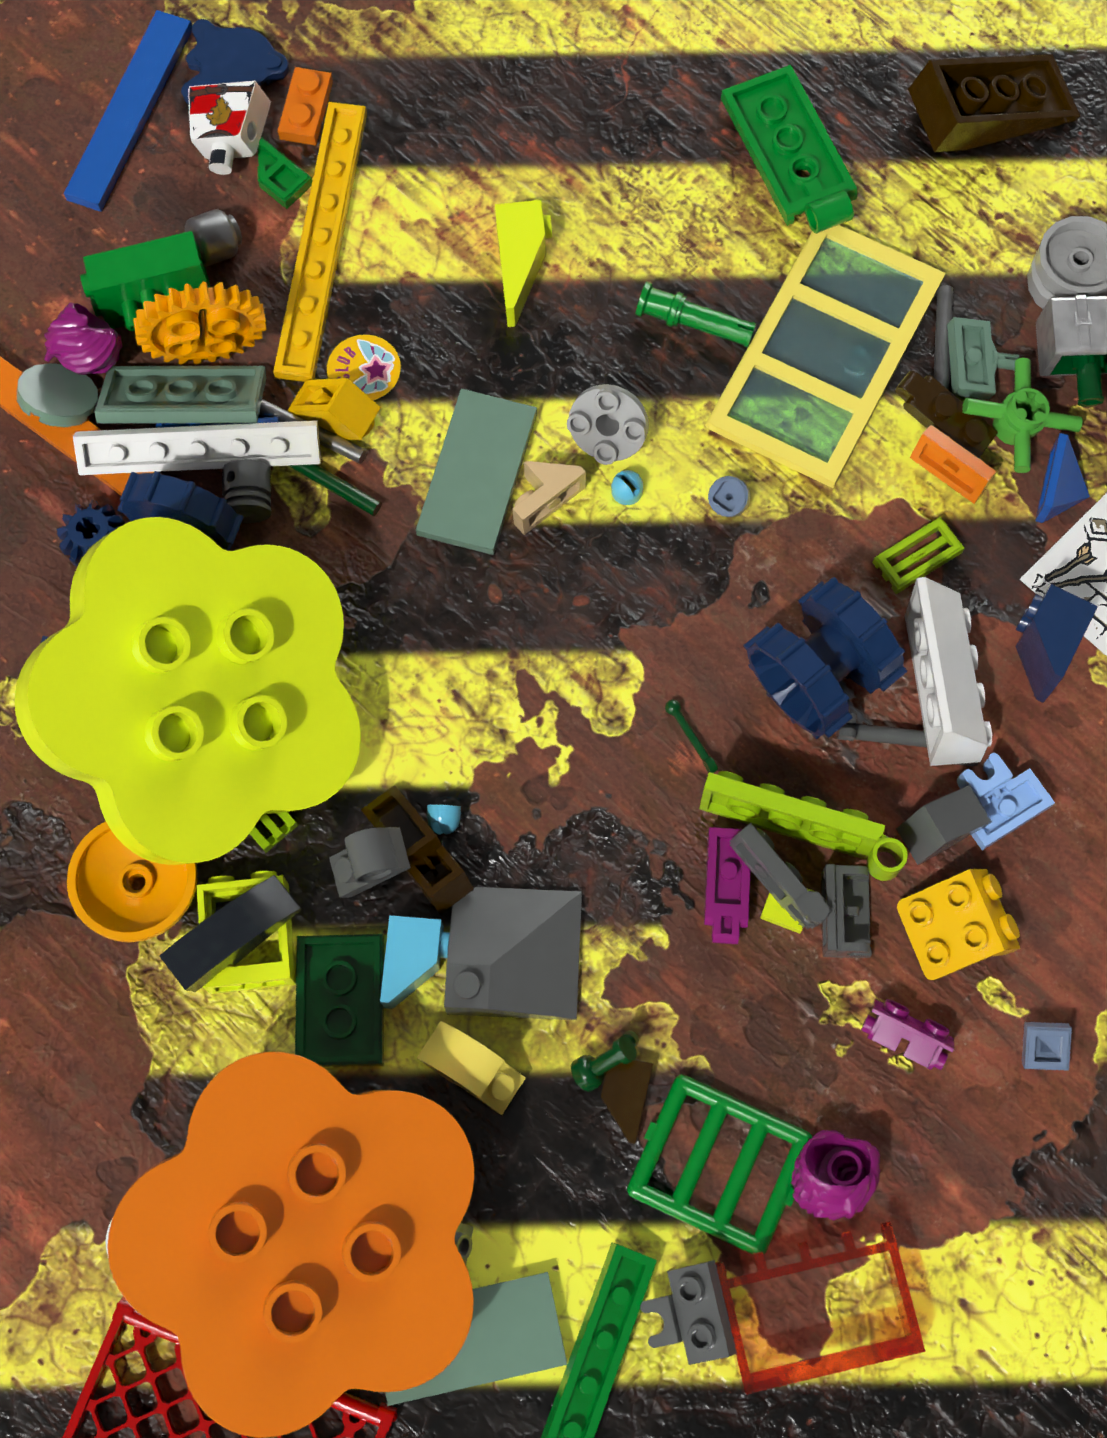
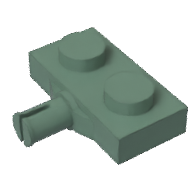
(974, 358)

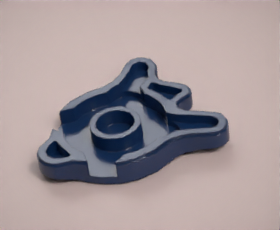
(232, 57)

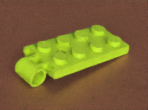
(803, 820)

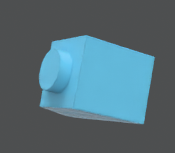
(411, 956)

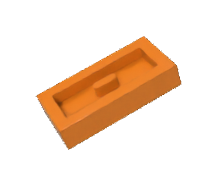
(305, 106)
(952, 464)

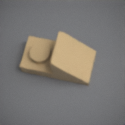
(554, 487)

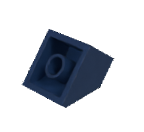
(1051, 636)

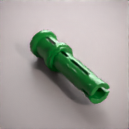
(677, 309)

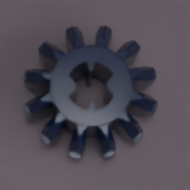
(83, 525)

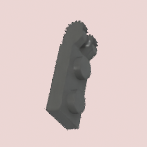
(779, 878)

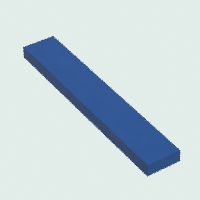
(128, 111)

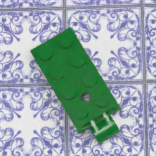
(789, 137)

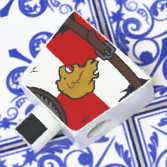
(227, 121)

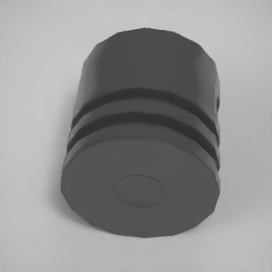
(248, 489)

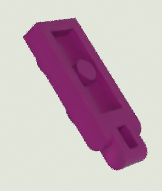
(725, 887)

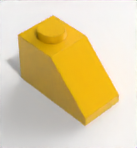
(337, 407)

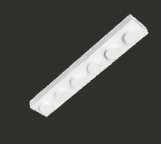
(196, 447)

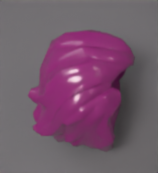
(82, 341)
(835, 1175)

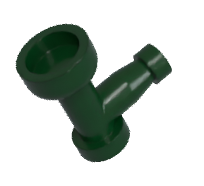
(590, 1071)

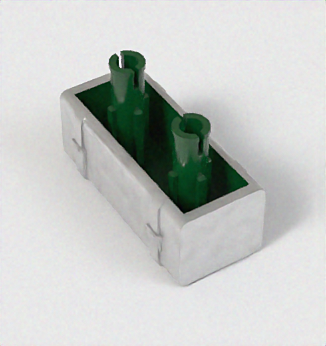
(1074, 342)

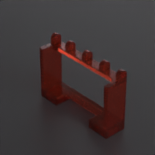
(839, 1361)

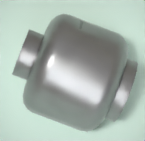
(215, 235)

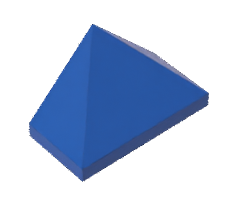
(1062, 481)

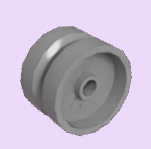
(1070, 260)

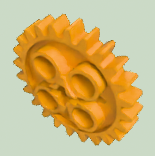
(173, 329)

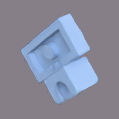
(1005, 799)

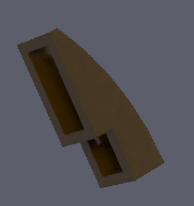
(430, 863)

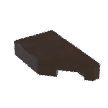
(625, 1095)

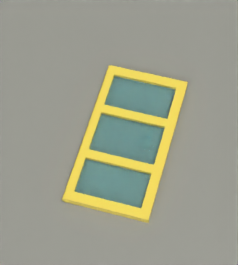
(825, 352)

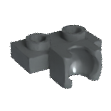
(694, 1314)

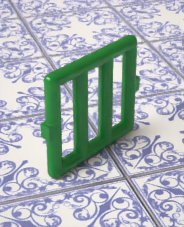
(678, 1204)

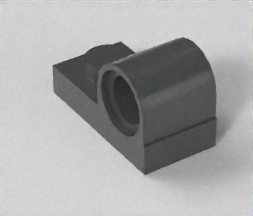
(369, 860)

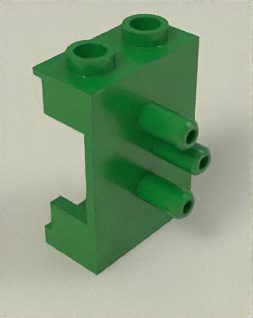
(129, 275)

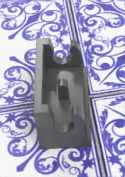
(848, 925)

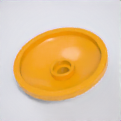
(103, 894)

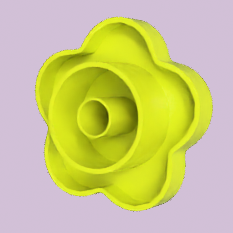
(193, 689)

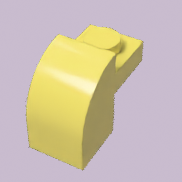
(471, 1067)

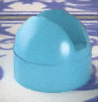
(622, 492)
(443, 818)

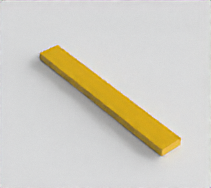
(320, 243)

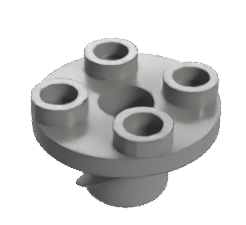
(608, 423)

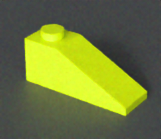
(521, 250)

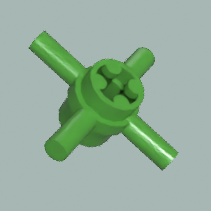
(1021, 415)

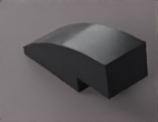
(230, 934)

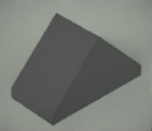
(943, 824)

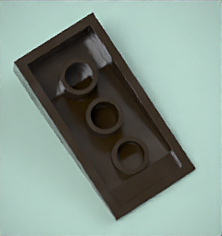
(990, 99)

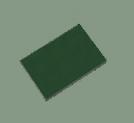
(340, 1000)

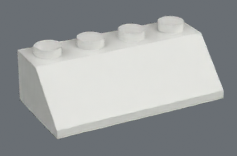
(946, 675)

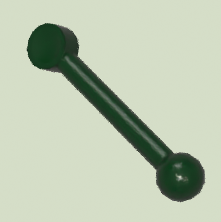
(673, 708)

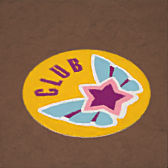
(366, 362)

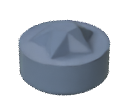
(729, 496)

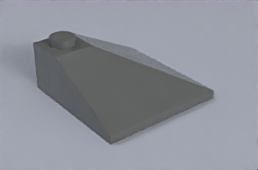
(514, 954)

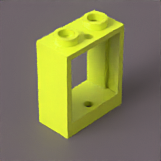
(247, 976)

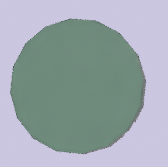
(56, 395)

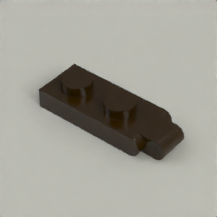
(936, 406)

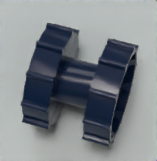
(183, 501)
(844, 642)

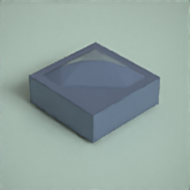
(1046, 1046)

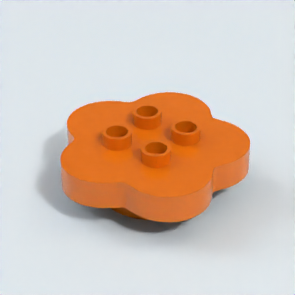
(301, 1243)

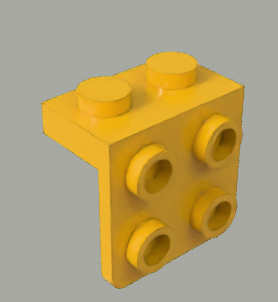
(958, 923)

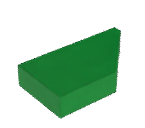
(280, 176)

